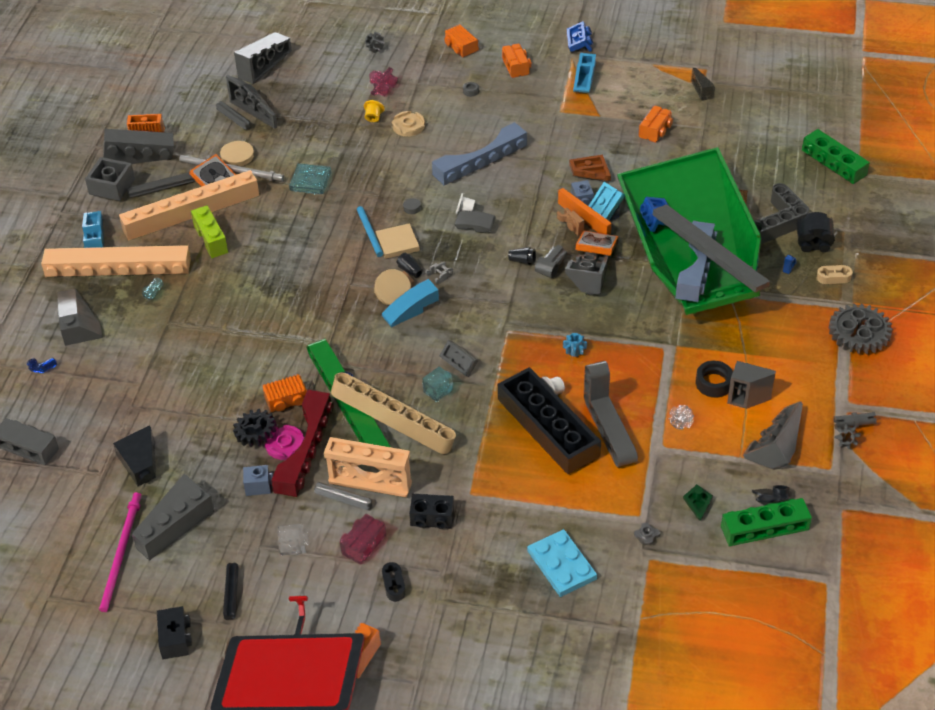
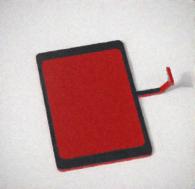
(289, 670)

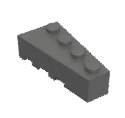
(261, 56)
(137, 145)
(172, 517)

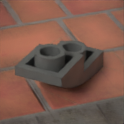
(477, 220)

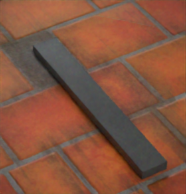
(711, 248)

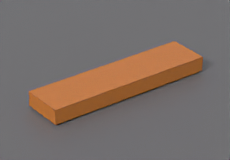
(590, 217)

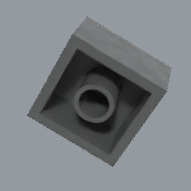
(110, 178)

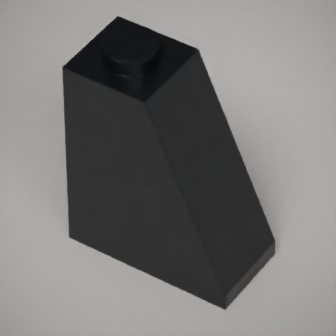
(138, 455)

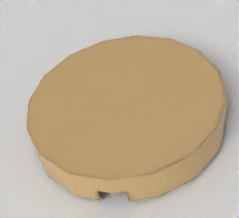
(408, 123)
(237, 153)
(391, 285)

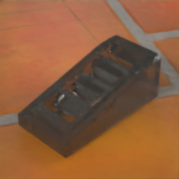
(702, 85)

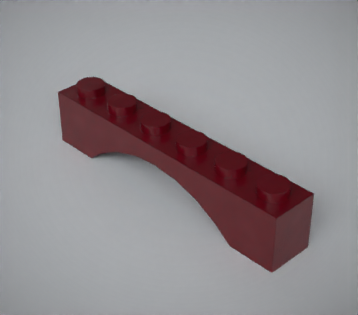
(291, 473)

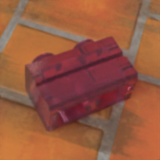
(362, 539)

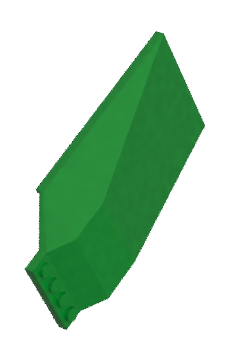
(700, 191)

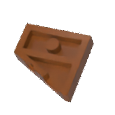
(590, 167)

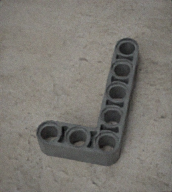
(785, 221)
(605, 415)

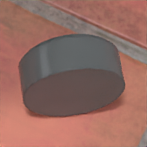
(470, 89)
(412, 206)

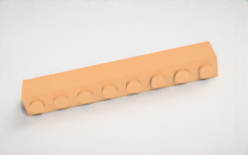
(179, 207)
(116, 261)

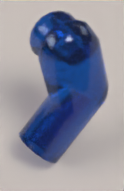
(41, 367)

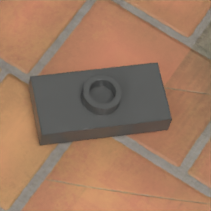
(458, 358)

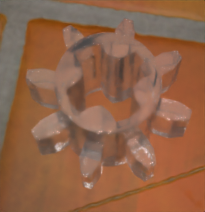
(681, 417)

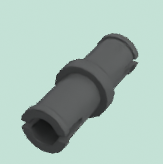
(855, 419)

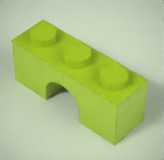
(208, 228)

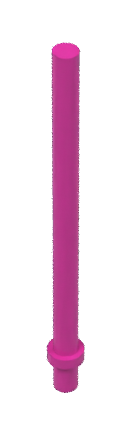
(133, 507)

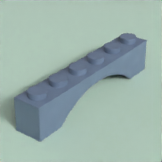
(456, 166)
(693, 279)

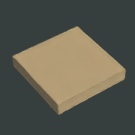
(397, 241)

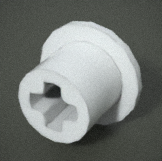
(465, 204)
(555, 384)

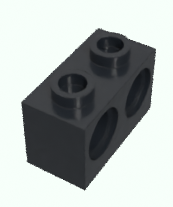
(431, 511)

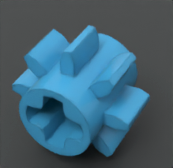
(574, 344)

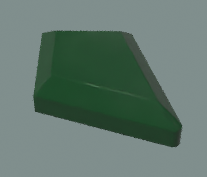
(698, 500)

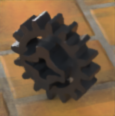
(254, 427)

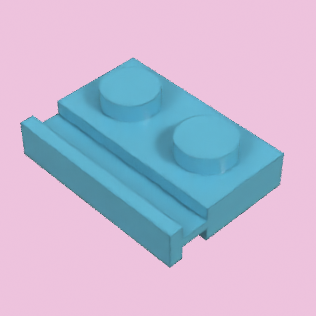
(606, 200)

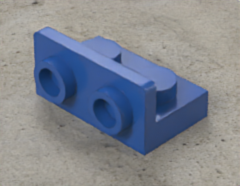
(579, 36)
(646, 210)

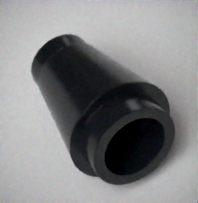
(522, 255)
(408, 264)

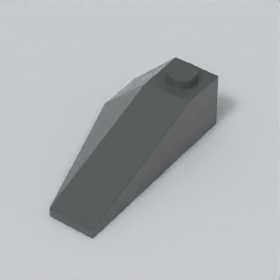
(248, 99)
(588, 272)
(76, 318)
(778, 440)

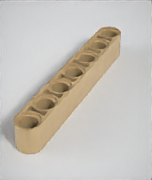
(393, 413)

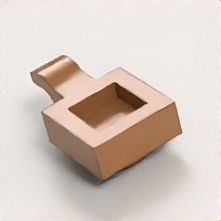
(574, 221)

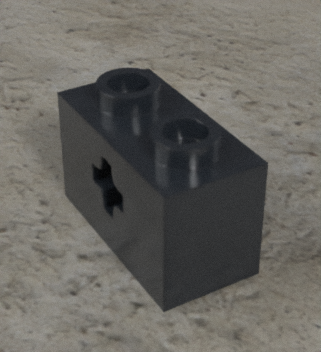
(172, 632)

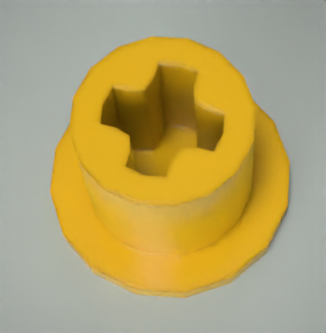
(373, 110)

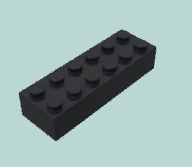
(549, 420)

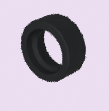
(711, 389)

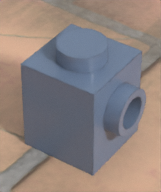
(582, 191)
(257, 480)

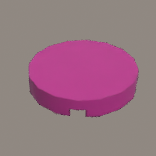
(285, 442)

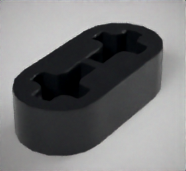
(390, 582)

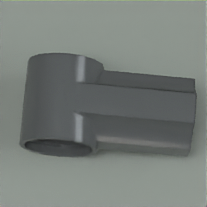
(550, 263)

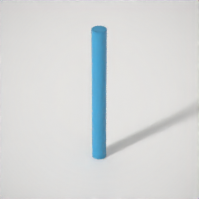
(370, 232)

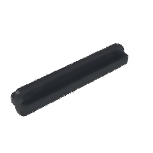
(230, 594)

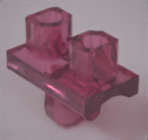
(380, 81)

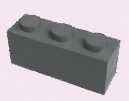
(27, 441)

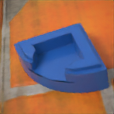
(789, 263)

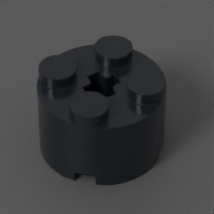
(815, 232)

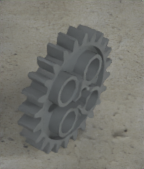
(870, 336)

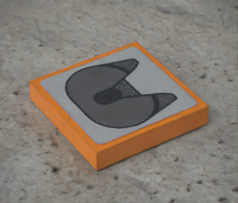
(211, 171)
(596, 243)

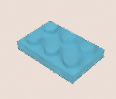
(562, 563)

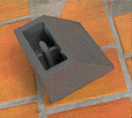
(750, 385)

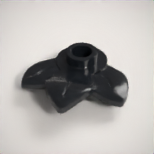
(779, 493)

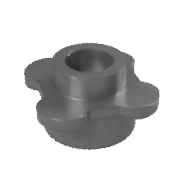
(646, 538)

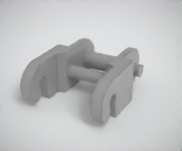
(437, 268)

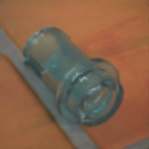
(149, 292)

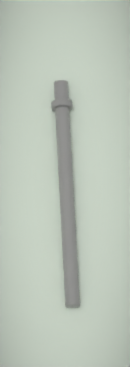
(238, 169)

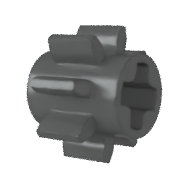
(374, 42)
(850, 440)

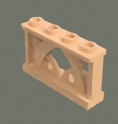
(386, 459)

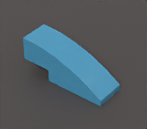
(584, 73)
(93, 230)
(411, 303)

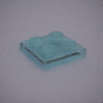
(310, 178)

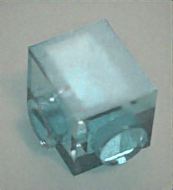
(437, 383)

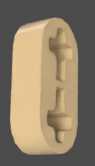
(834, 274)

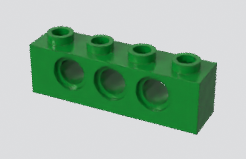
(835, 156)
(766, 521)

